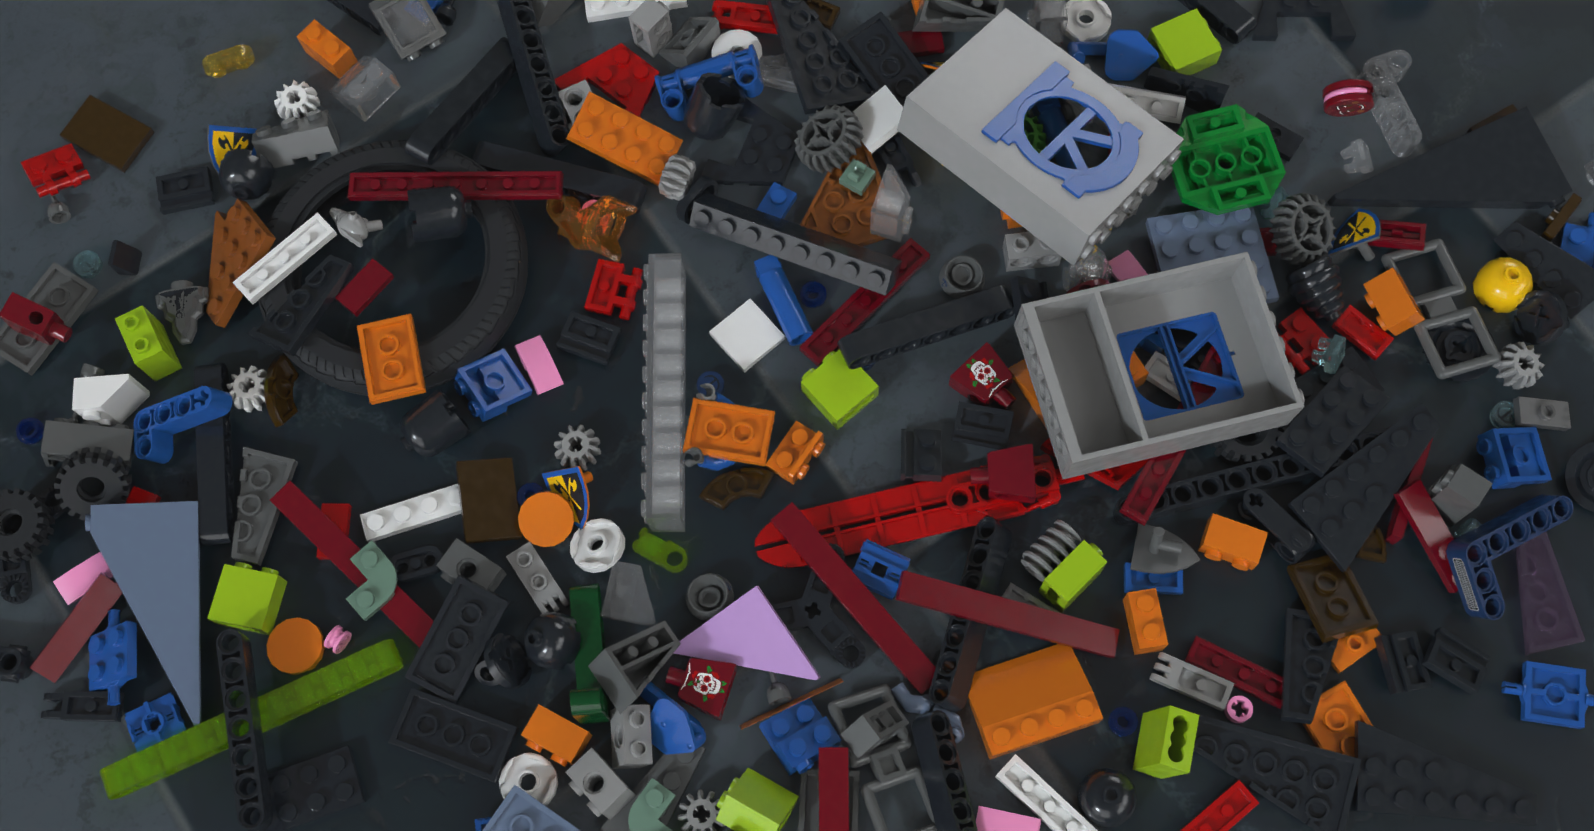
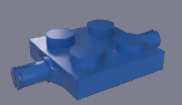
(1579, 240)
(113, 657)
(1552, 694)

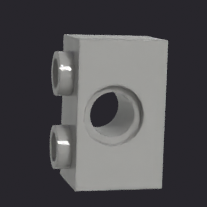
(631, 737)
(613, 794)

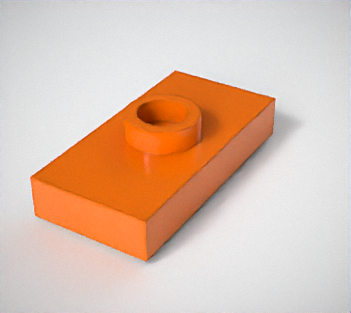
(1352, 648)

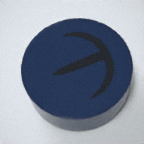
(713, 378)

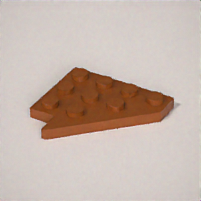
(841, 211)
(237, 245)

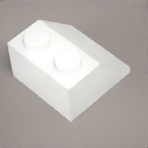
(107, 398)

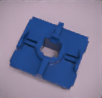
(895, 564)
(140, 719)

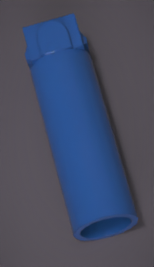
(1054, 122)
(783, 300)

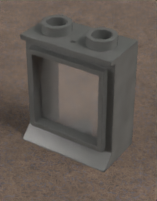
(408, 26)

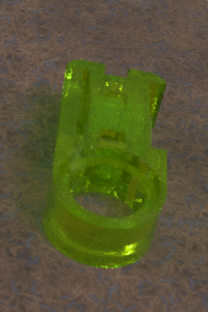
(658, 550)

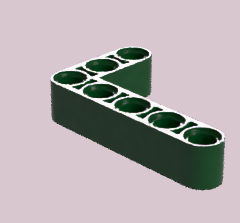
(589, 701)

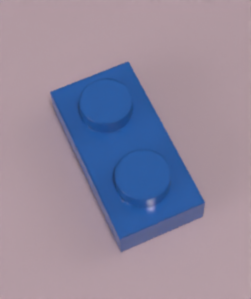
(777, 201)
(1164, 583)

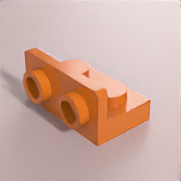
(795, 452)

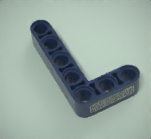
(1473, 551)

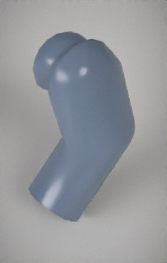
(912, 703)
(956, 723)

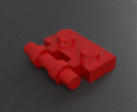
(53, 165)
(605, 288)
(1304, 335)

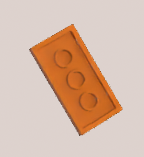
(623, 138)

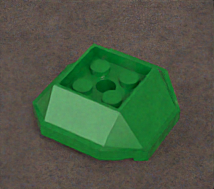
(1231, 139)

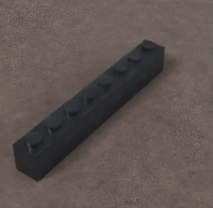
(795, 243)

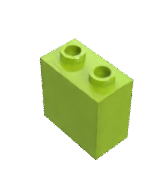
(1185, 44)
(148, 343)
(838, 390)
(1073, 575)
(247, 598)
(1166, 742)
(755, 804)

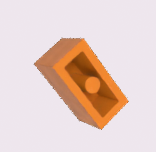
(327, 49)
(1393, 302)
(1232, 542)
(1145, 621)
(556, 735)

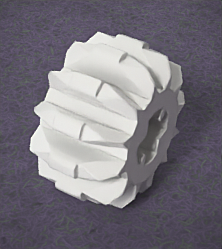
(296, 100)
(248, 389)

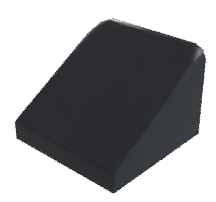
(124, 258)

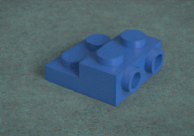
(491, 385)
(1513, 457)
(798, 734)

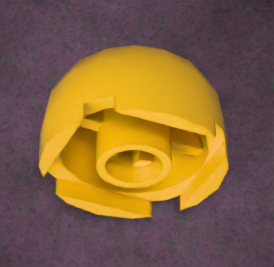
(1502, 284)

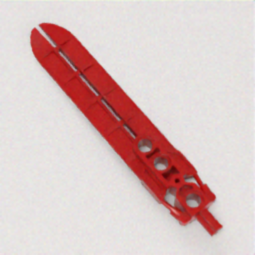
(913, 525)

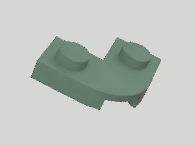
(380, 584)
(650, 808)

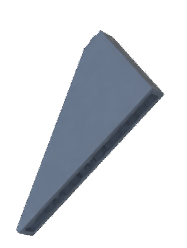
(157, 568)

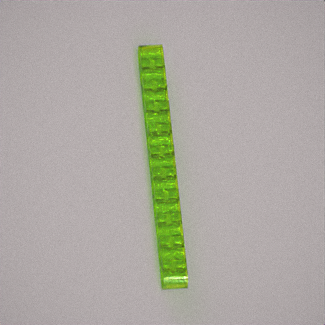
(275, 709)

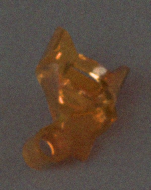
(591, 226)

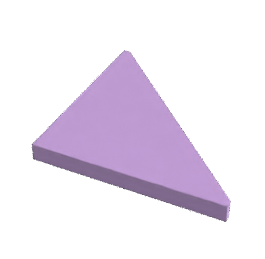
(750, 637)

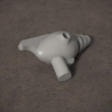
(354, 226)

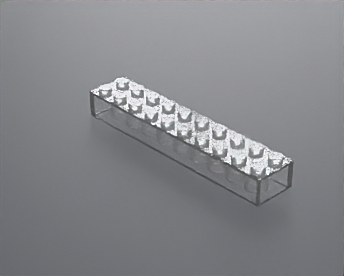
(664, 393)

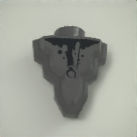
(183, 307)

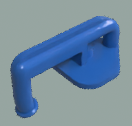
(1125, 53)
(671, 725)

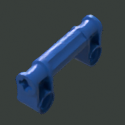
(741, 64)

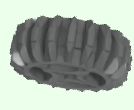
(833, 123)
(1302, 229)

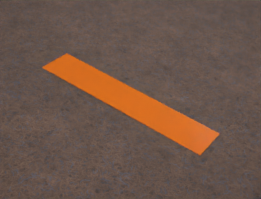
(791, 703)

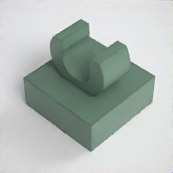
(857, 177)

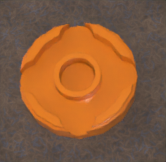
(546, 518)
(295, 646)

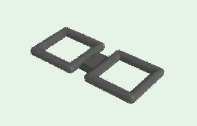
(1442, 311)
(884, 760)

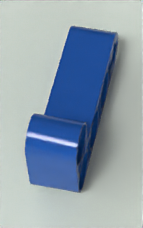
(159, 422)

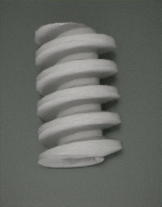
(1050, 549)

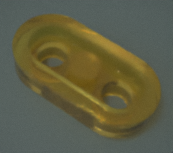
(228, 60)

